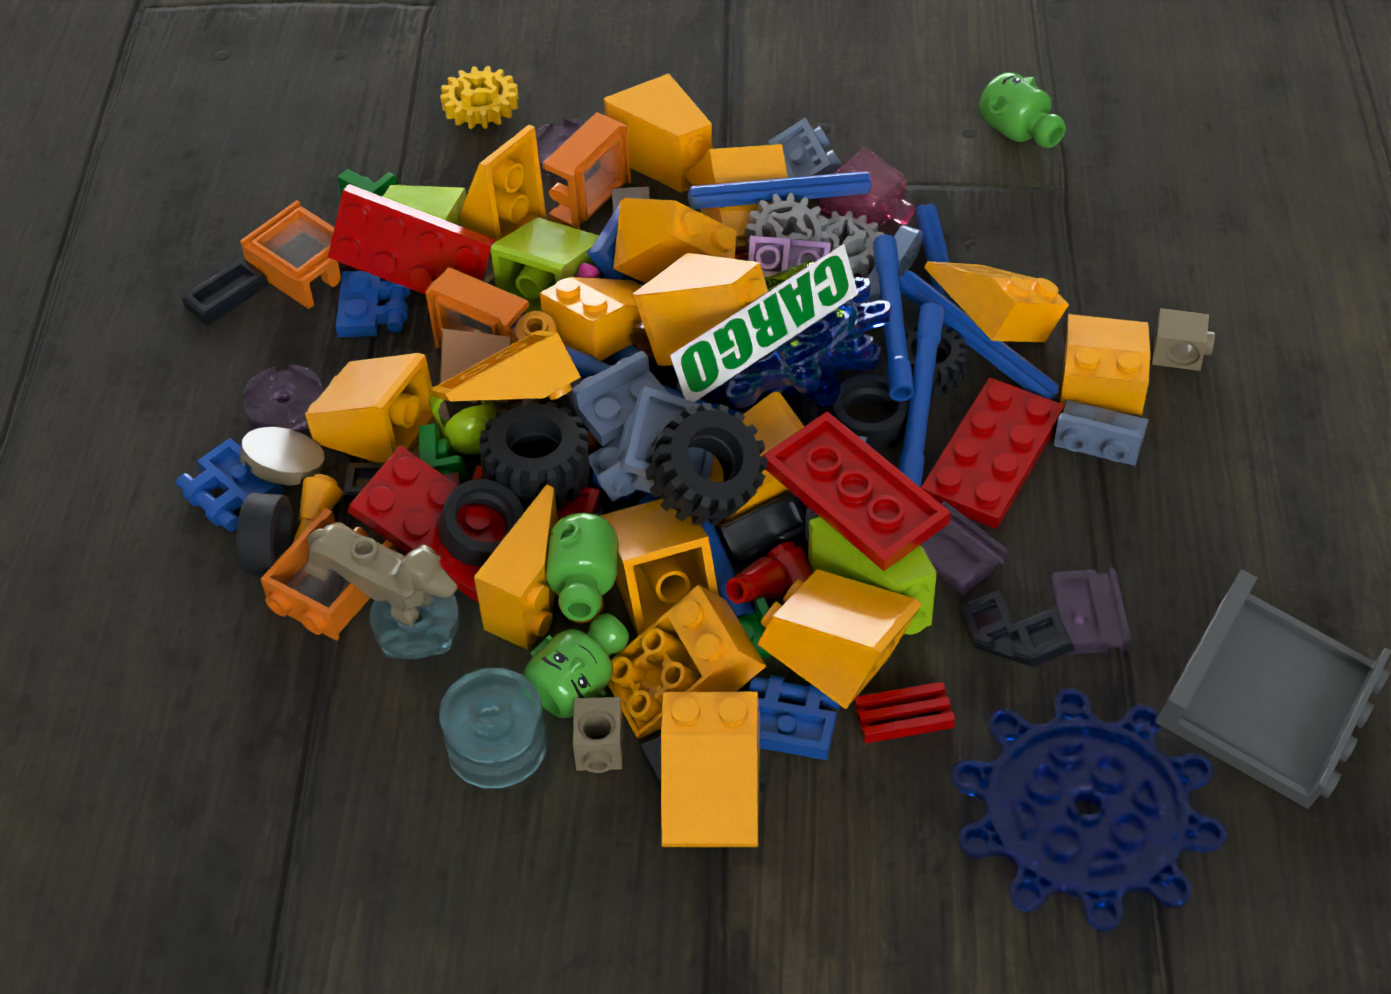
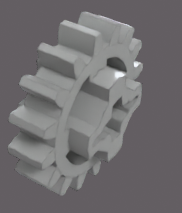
(787, 218)
(856, 237)

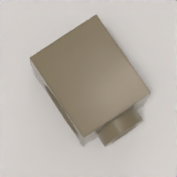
(1182, 339)
(598, 718)

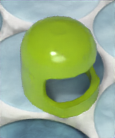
(465, 426)

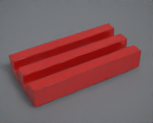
(901, 706)

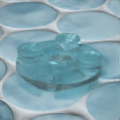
(423, 638)

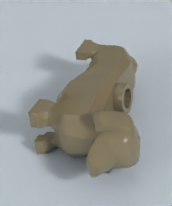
(379, 570)

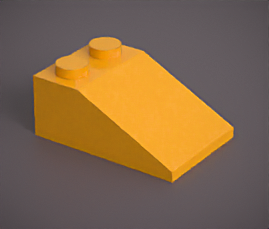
(506, 189)
(1002, 302)
(593, 313)
(1106, 363)
(524, 370)
(513, 581)
(710, 769)

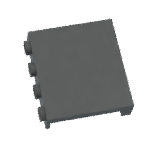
(1273, 696)

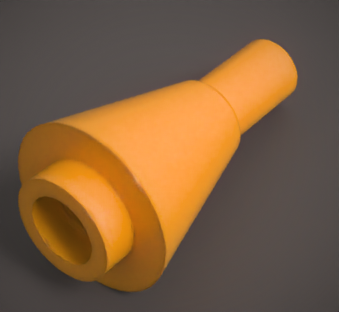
(532, 322)
(317, 494)

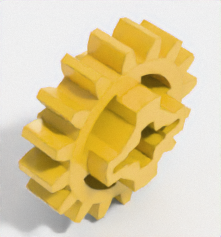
(479, 97)

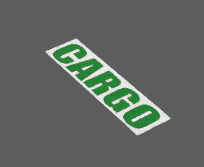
(764, 325)

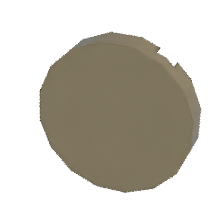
(281, 455)

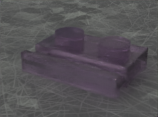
(963, 552)
(1091, 610)

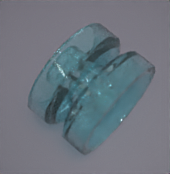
(493, 727)

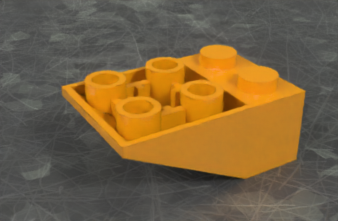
(686, 650)

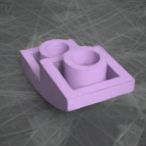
(782, 253)

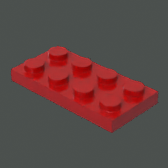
(403, 242)
(993, 452)
(856, 490)
(406, 506)

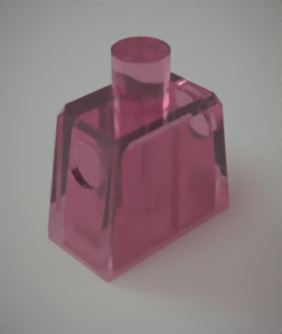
(883, 200)

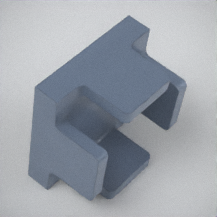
(651, 415)

